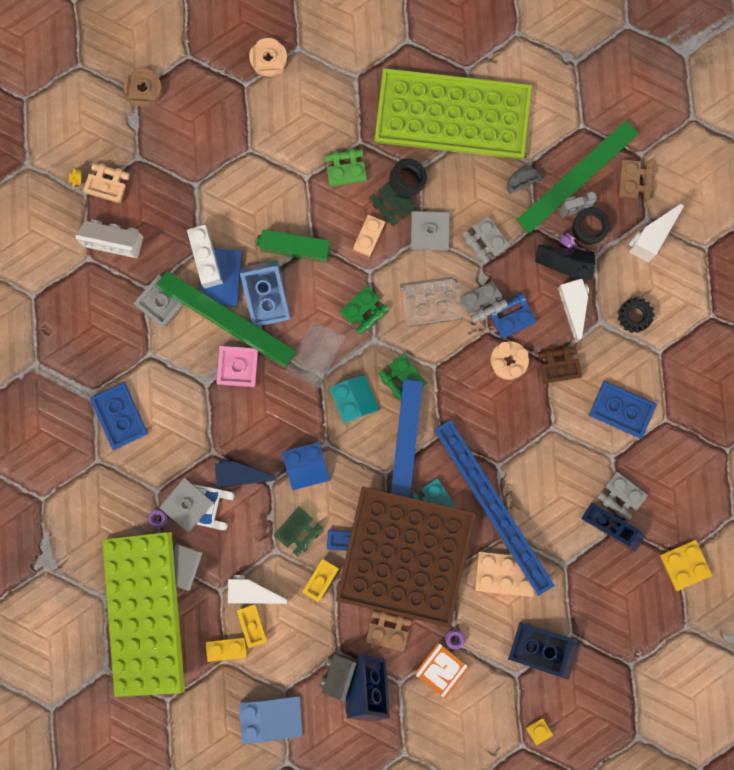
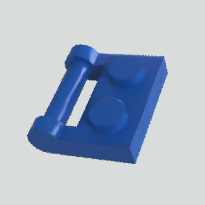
(515, 321)

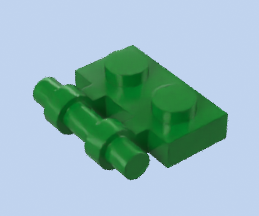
(360, 305)
(403, 370)

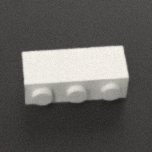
(204, 256)

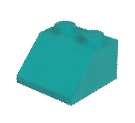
(354, 399)

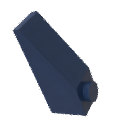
(235, 474)
(613, 527)

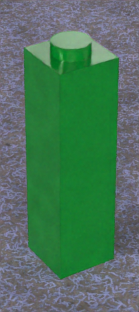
(293, 246)

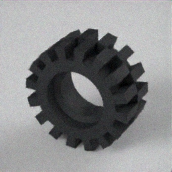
(640, 304)

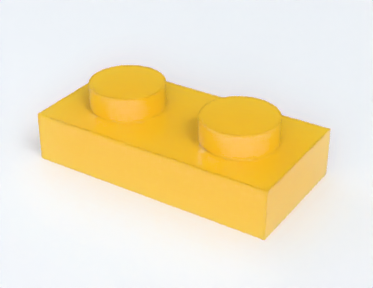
(320, 580)
(252, 626)
(226, 649)

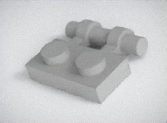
(574, 205)
(490, 236)
(481, 298)
(625, 491)

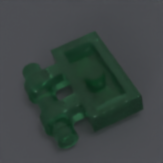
(401, 204)
(294, 527)

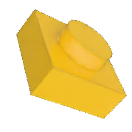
(539, 731)

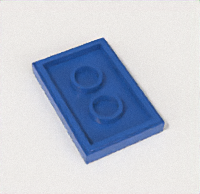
(229, 265)
(622, 410)
(119, 416)

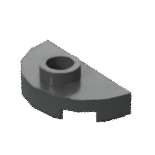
(522, 178)

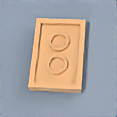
(501, 575)

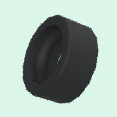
(400, 186)
(593, 212)

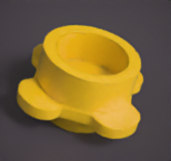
(75, 177)

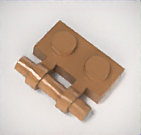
(630, 177)
(386, 636)

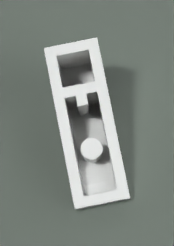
(574, 299)
(247, 591)

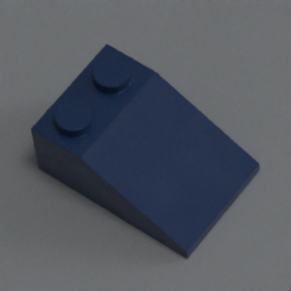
(544, 650)
(368, 690)

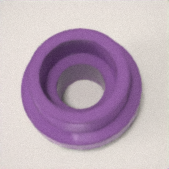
(567, 240)
(151, 518)
(459, 644)

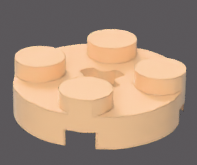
(271, 67)
(519, 355)

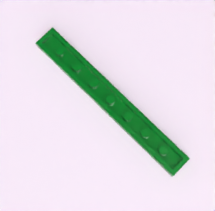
(577, 177)
(225, 319)

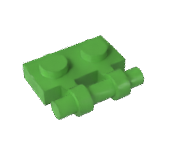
(346, 173)

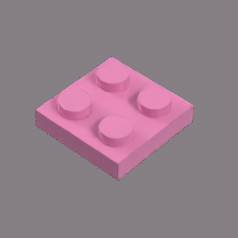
(237, 366)

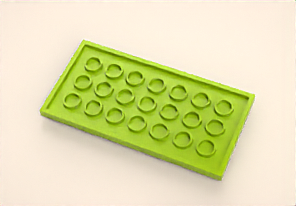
(453, 113)
(143, 615)

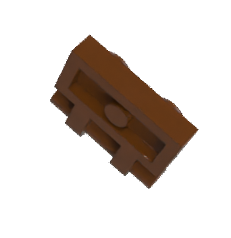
(562, 370)

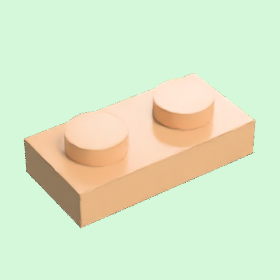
(369, 235)

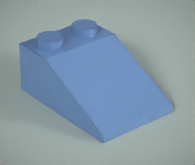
(265, 293)
(270, 719)

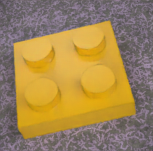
(685, 565)

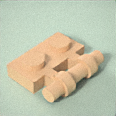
(106, 188)

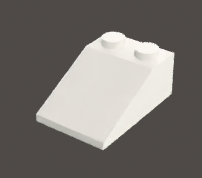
(650, 239)

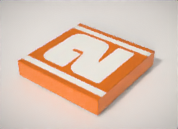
(441, 670)

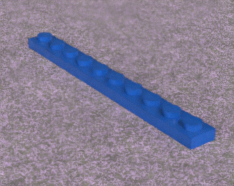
(494, 508)

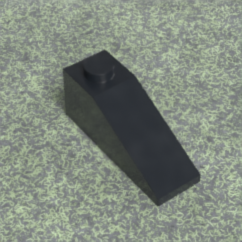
(567, 261)

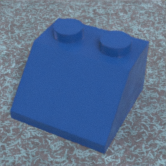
(305, 466)

